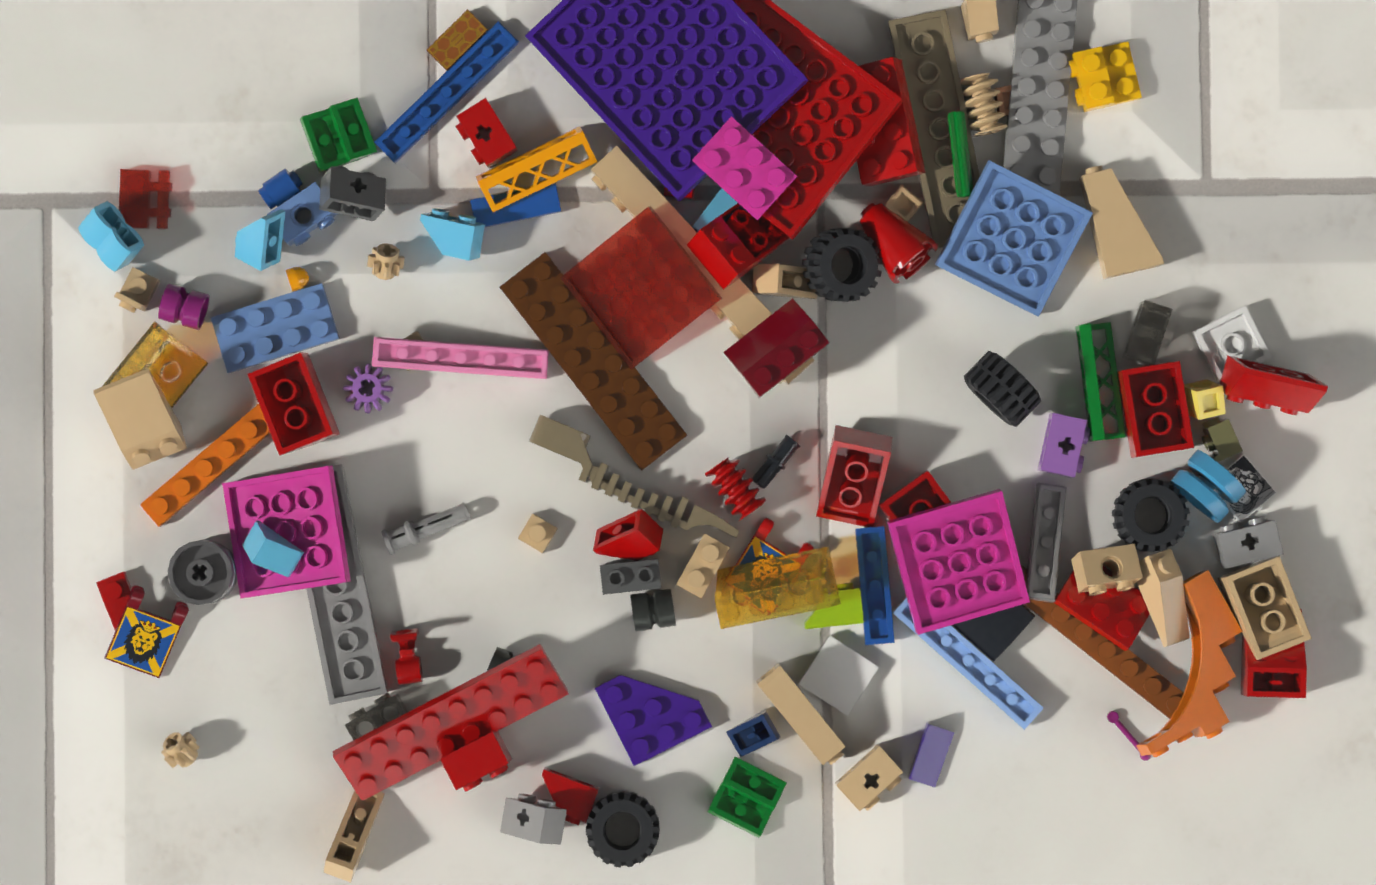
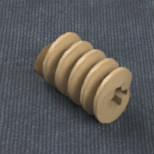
(983, 104)

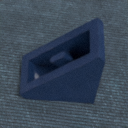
(753, 733)

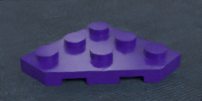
(650, 716)

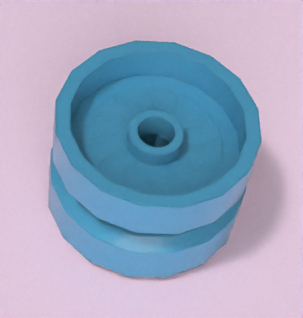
(1209, 486)

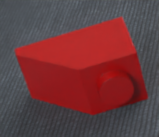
(629, 537)
(571, 795)

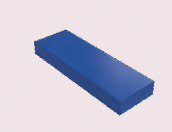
(534, 205)

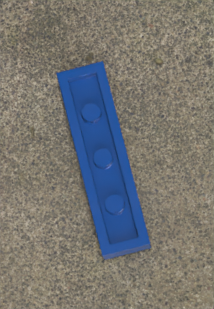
(874, 585)

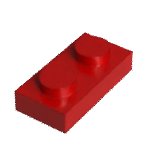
(115, 594)

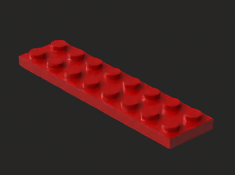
(450, 722)

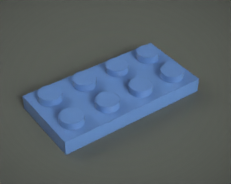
(275, 328)

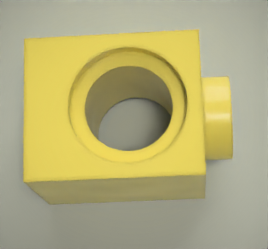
(1204, 399)

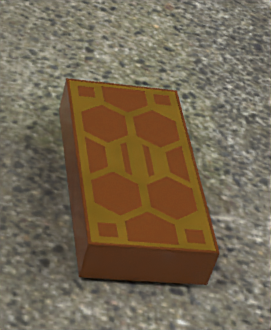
(457, 40)

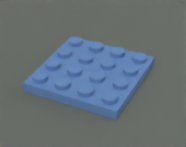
(1013, 238)

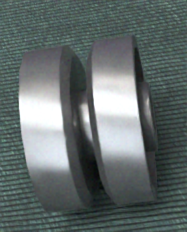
(185, 572)

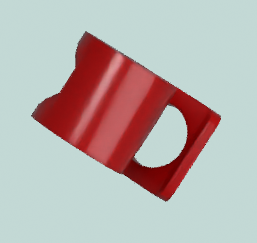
(408, 665)

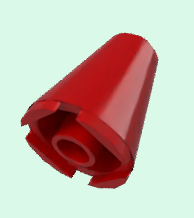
(901, 244)

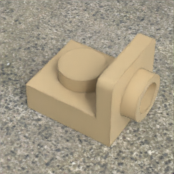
(137, 290)

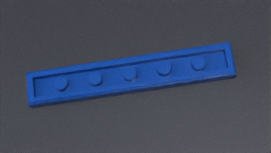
(446, 92)

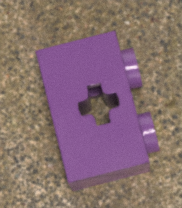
(1051, 456)

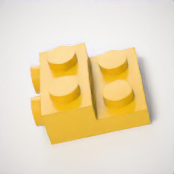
(1104, 76)

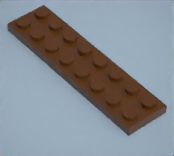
(592, 362)

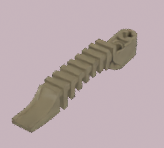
(573, 444)

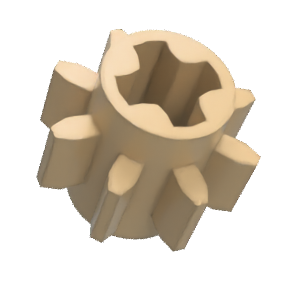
(385, 261)
(180, 749)

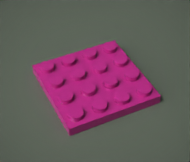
(304, 512)
(958, 561)

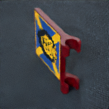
(143, 638)

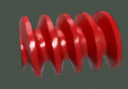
(735, 487)

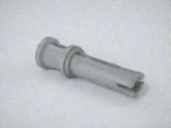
(412, 532)

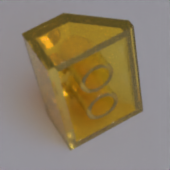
(167, 358)

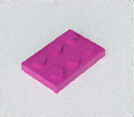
(744, 168)

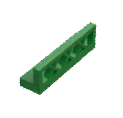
(1090, 381)

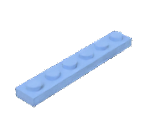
(977, 669)

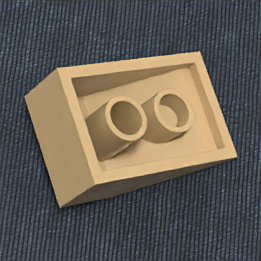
(140, 419)
(1265, 607)

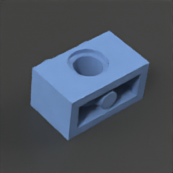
(306, 199)

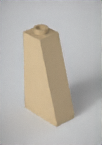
(1116, 228)
(801, 715)

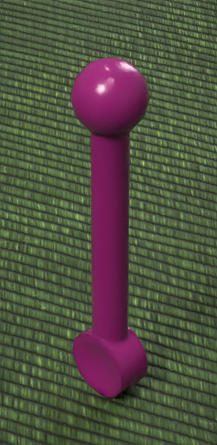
(1113, 717)

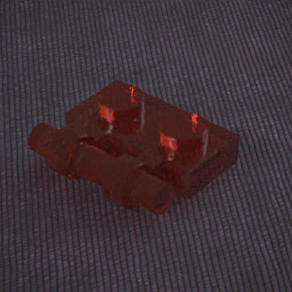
(135, 198)

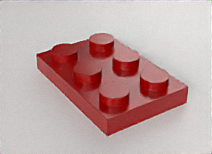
(1111, 614)

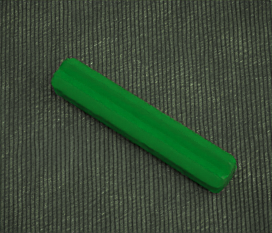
(960, 154)

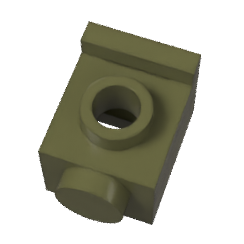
(1220, 439)

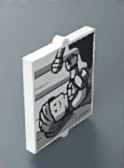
(1256, 486)

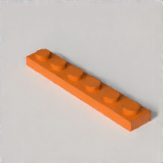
(206, 467)

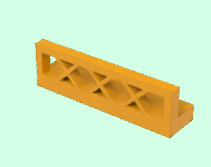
(530, 159)

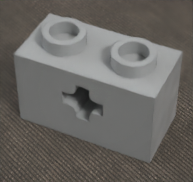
(1265, 544)
(533, 820)

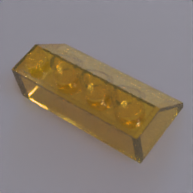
(776, 588)

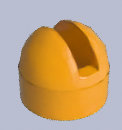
(297, 278)

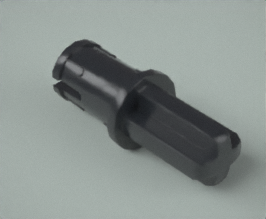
(775, 462)

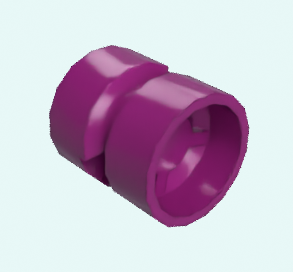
(183, 306)

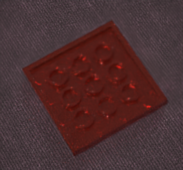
(641, 287)

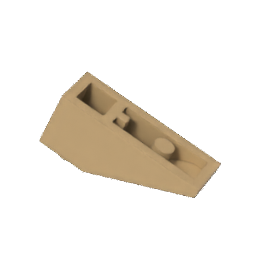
(1165, 596)
(352, 836)

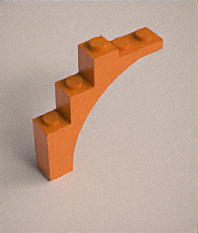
(1211, 630)

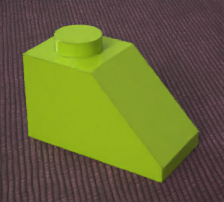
(846, 613)

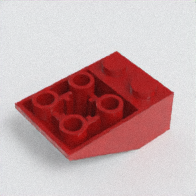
(736, 245)
(1275, 675)

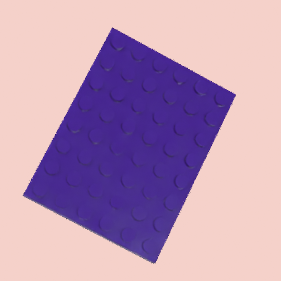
(667, 74)

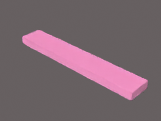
(460, 358)

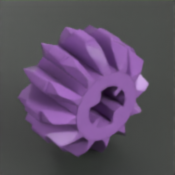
(358, 386)

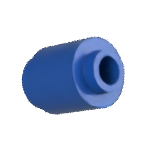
(280, 188)

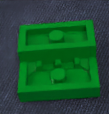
(338, 135)
(747, 797)

